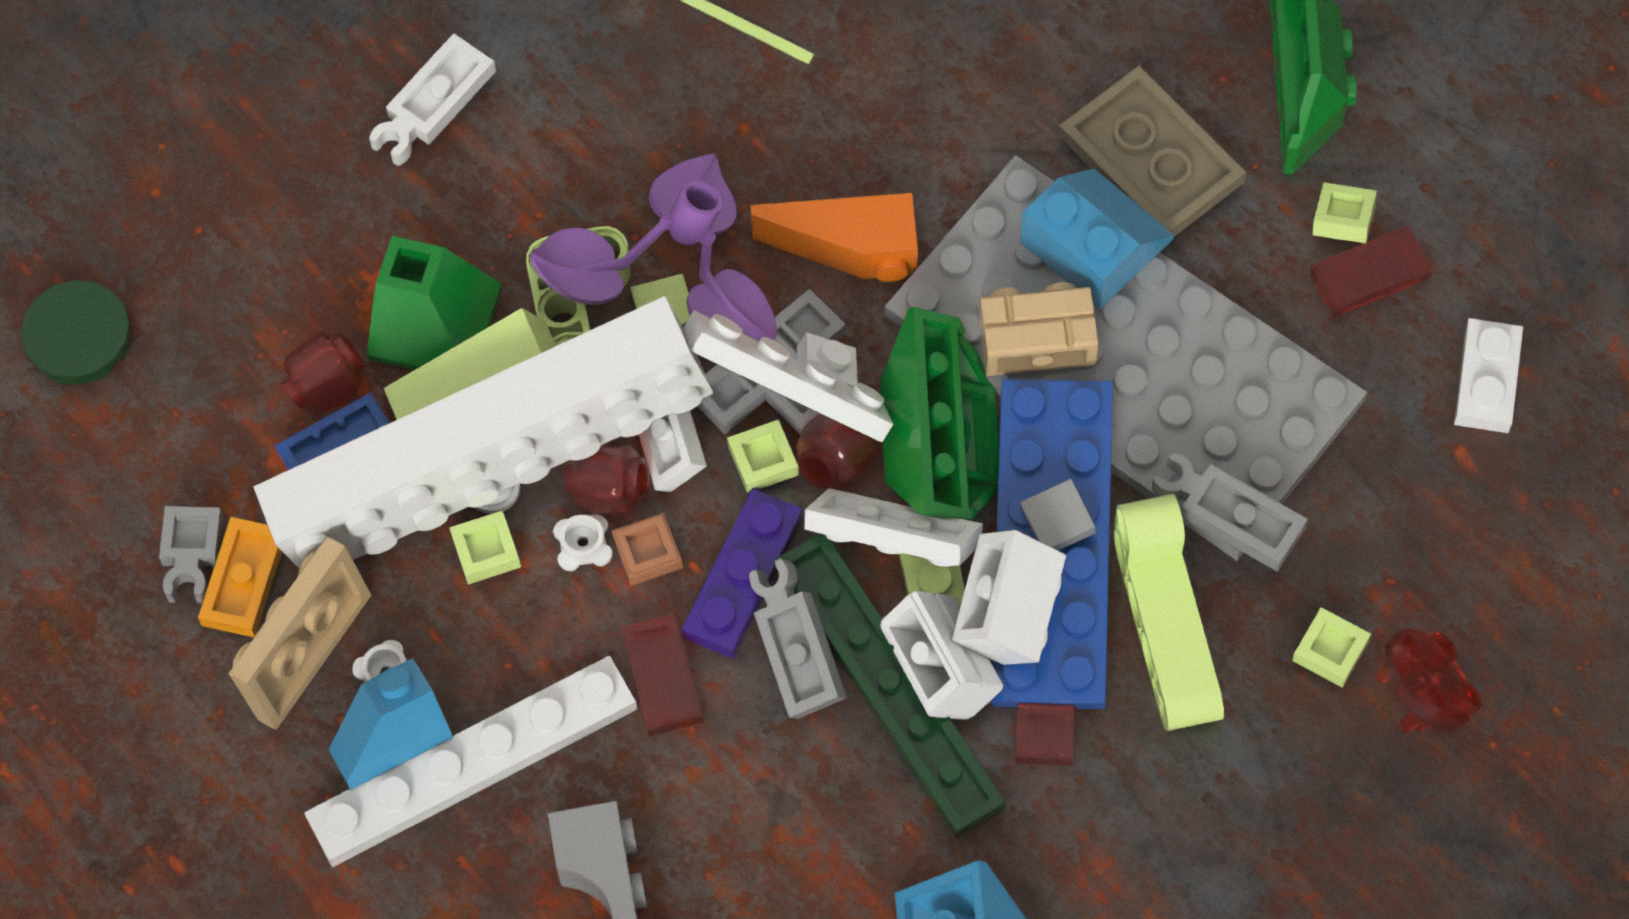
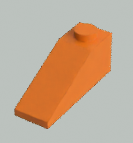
(852, 234)

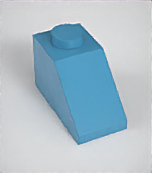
(388, 724)

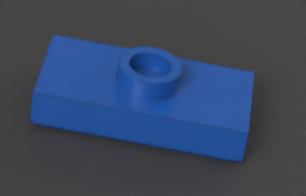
(332, 432)

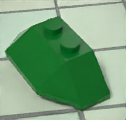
(1309, 75)
(943, 419)

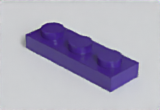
(727, 599)

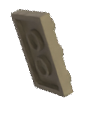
(1152, 151)

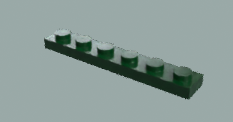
(925, 742)

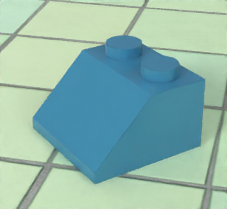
(1092, 233)

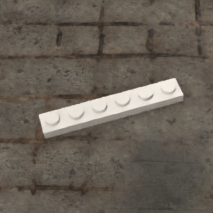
(471, 761)

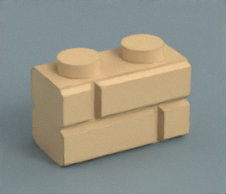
(1038, 329)

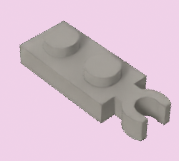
(1233, 511)
(796, 643)

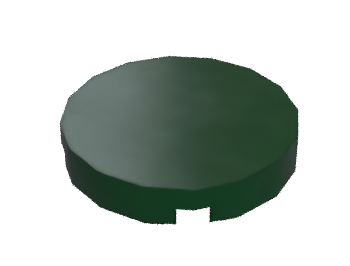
(76, 332)

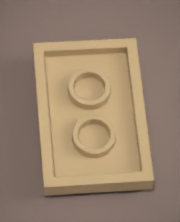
(300, 632)

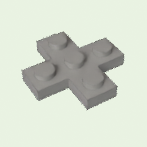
(738, 396)

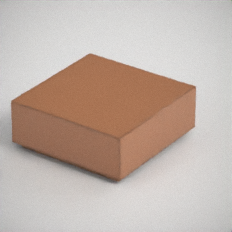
(647, 549)

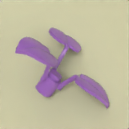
(694, 209)

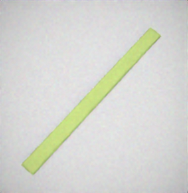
(751, 29)

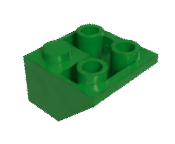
(427, 303)

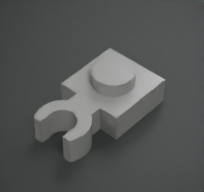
(188, 543)

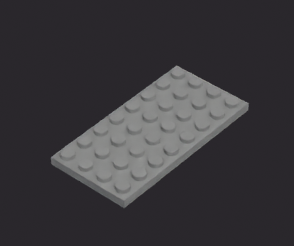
(1181, 356)

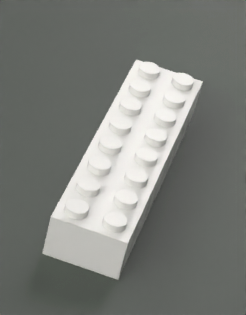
(488, 437)

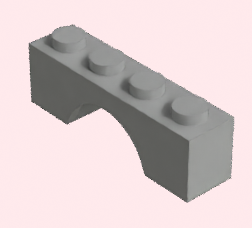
(591, 856)

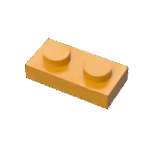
(241, 579)

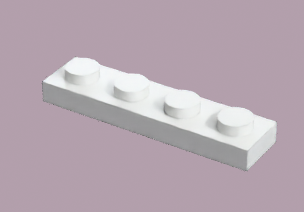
(772, 367)

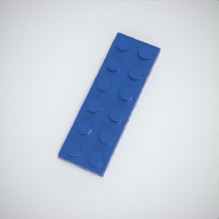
(1047, 437)

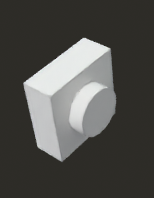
(831, 353)

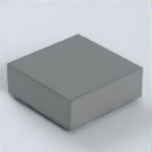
(1058, 516)

